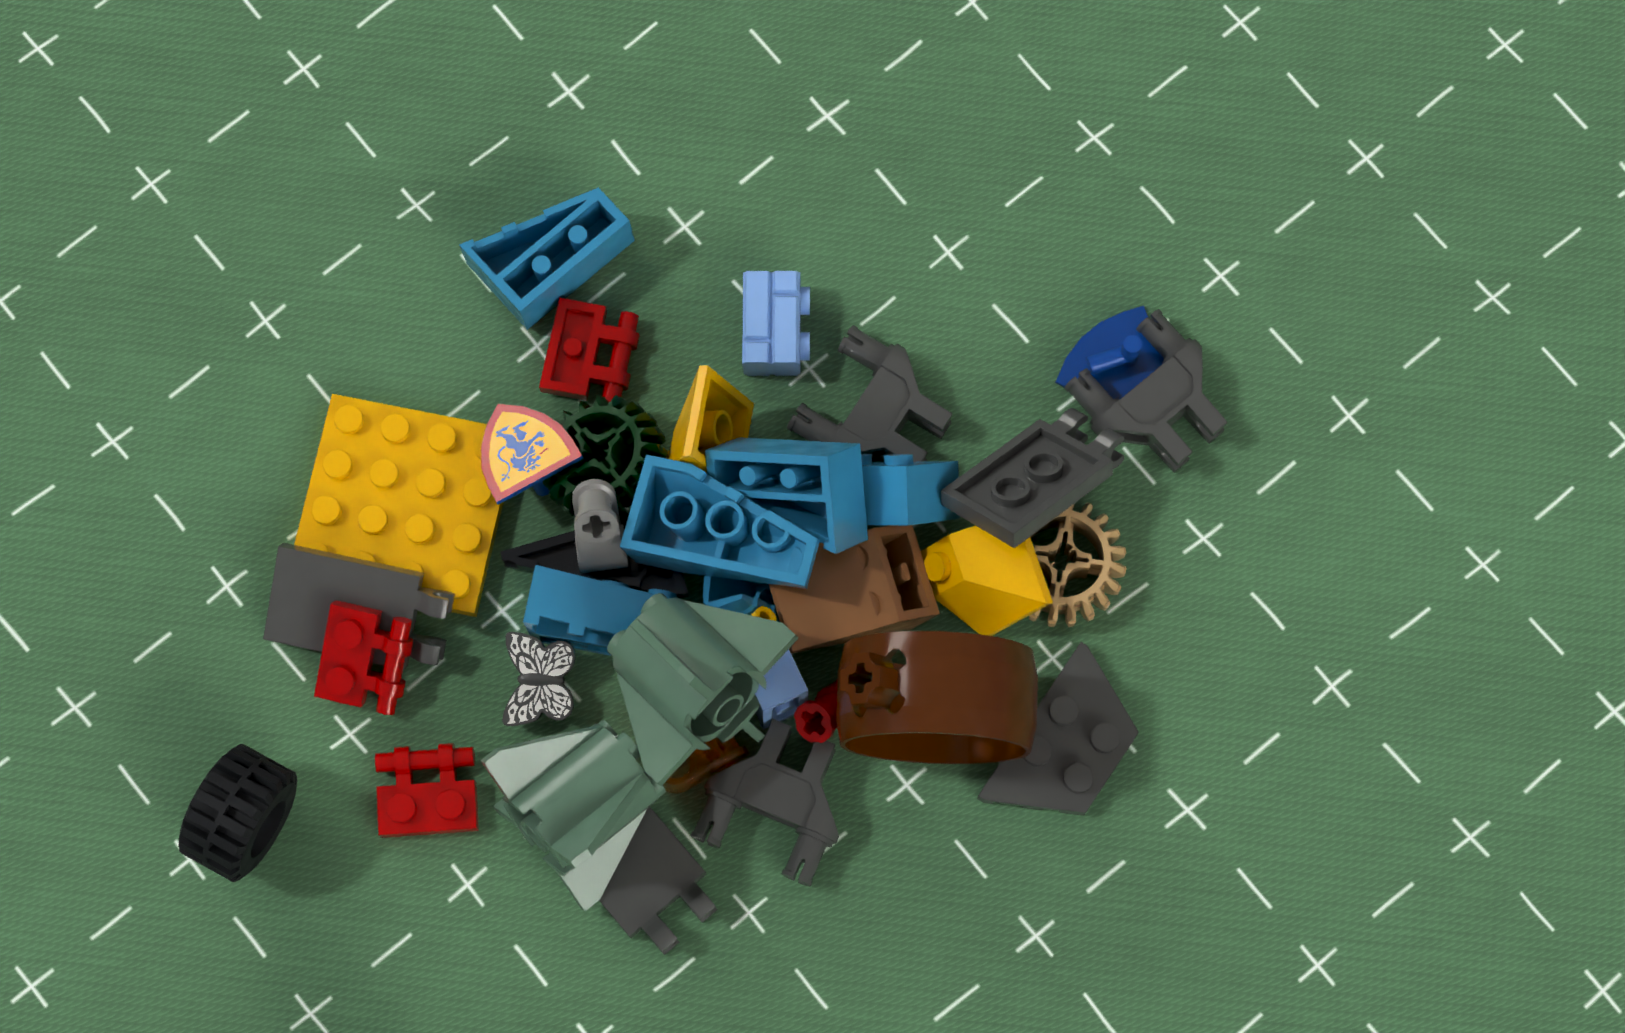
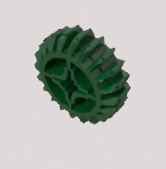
(629, 438)

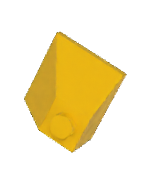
(709, 417)
(986, 579)

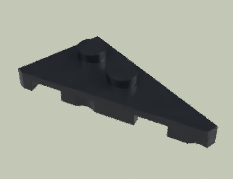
(560, 554)

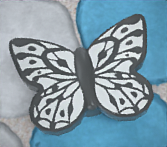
(540, 679)

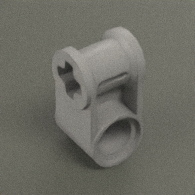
(597, 527)

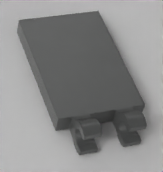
(1033, 478)
(312, 579)
(650, 879)

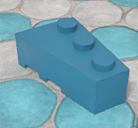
(549, 254)
(801, 481)
(905, 490)
(581, 608)

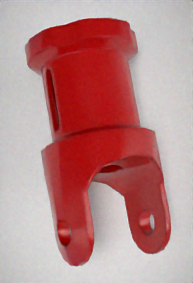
(817, 718)

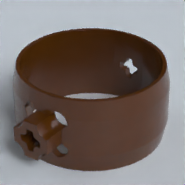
(949, 704)

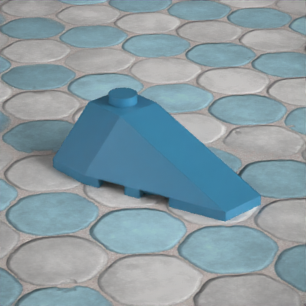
(708, 529)

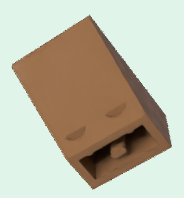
(859, 591)

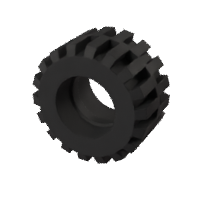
(237, 812)

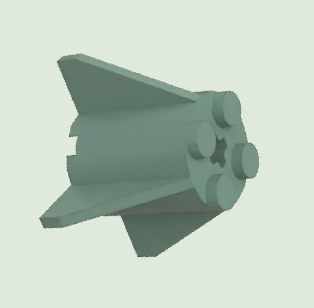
(692, 676)
(576, 799)

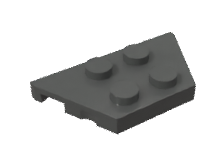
(1075, 744)

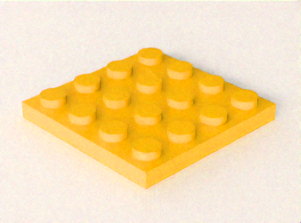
(403, 495)

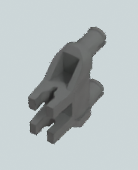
(1159, 400)
(882, 408)
(778, 794)

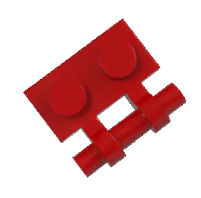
(575, 346)
(349, 655)
(426, 807)

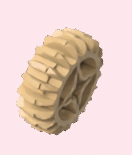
(1082, 565)

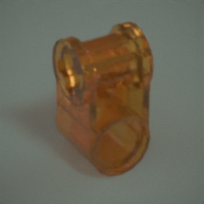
(707, 764)

